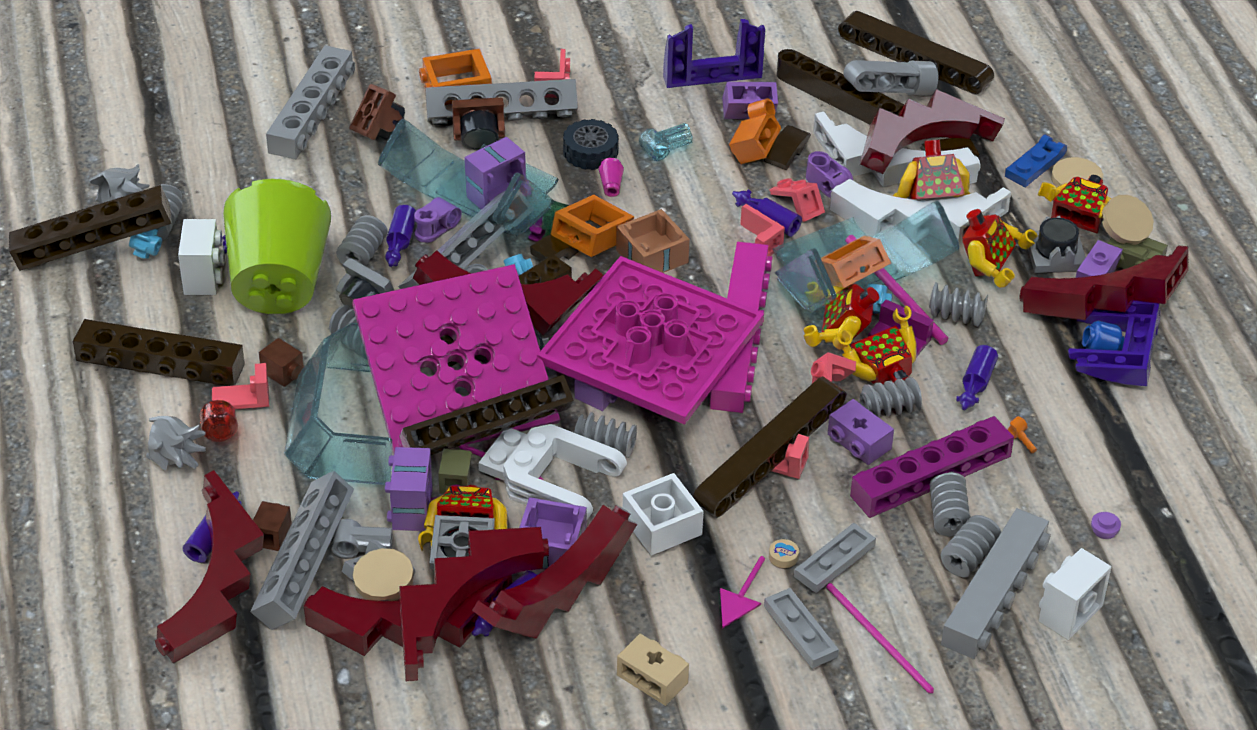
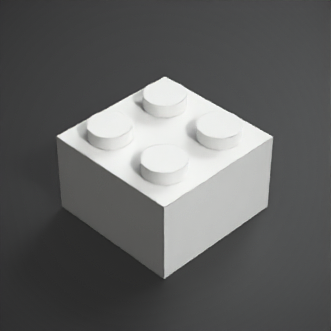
(201, 256)
(663, 513)
(1074, 593)

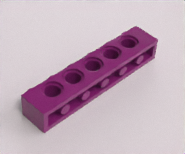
(911, 473)

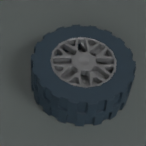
(590, 143)

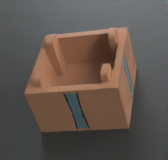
(653, 242)

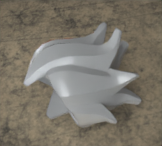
(117, 183)
(173, 442)

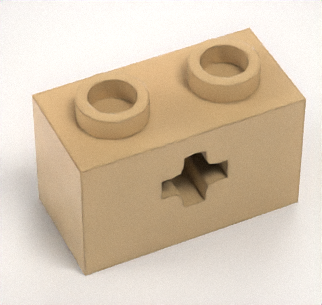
(652, 669)

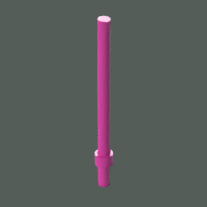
(904, 298)

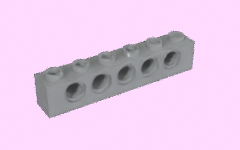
(563, 89)
(310, 102)
(302, 551)

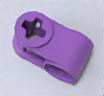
(825, 172)
(436, 219)

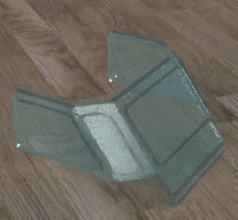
(438, 173)
(910, 246)

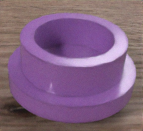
(1105, 525)

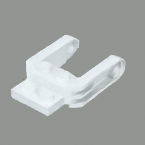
(523, 458)

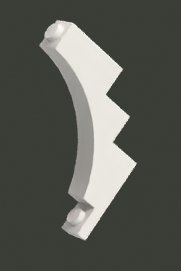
(847, 145)
(879, 211)

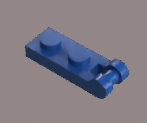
(1035, 161)

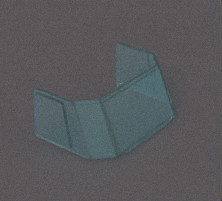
(311, 442)

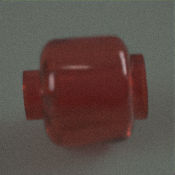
(218, 420)

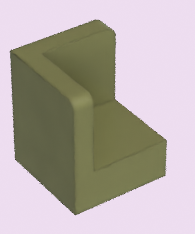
(454, 469)

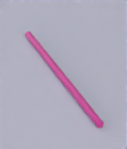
(880, 638)

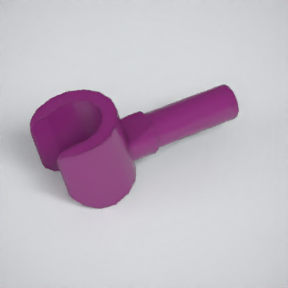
(537, 231)

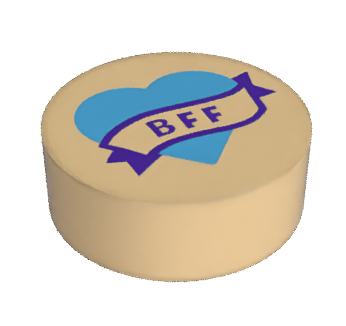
(783, 553)

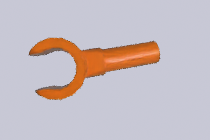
(1017, 429)

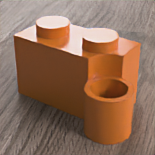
(756, 135)

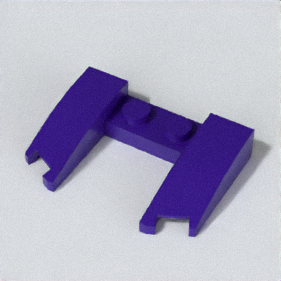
(746, 64)
(1132, 363)

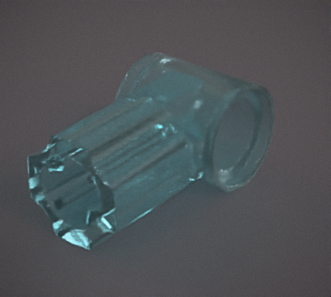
(660, 143)

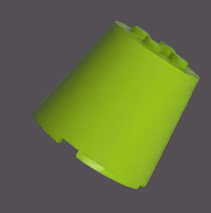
(275, 244)

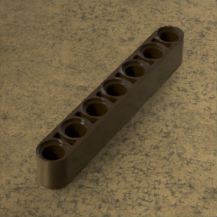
(905, 47)
(831, 86)
(768, 447)

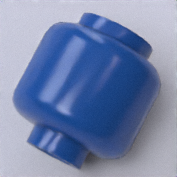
(1103, 336)

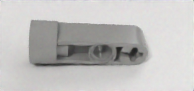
(909, 77)

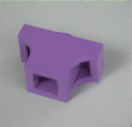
(1100, 260)

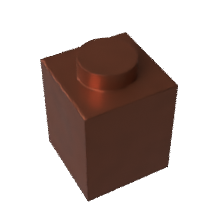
(282, 361)
(274, 522)

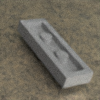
(834, 557)
(801, 628)

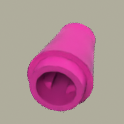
(611, 176)

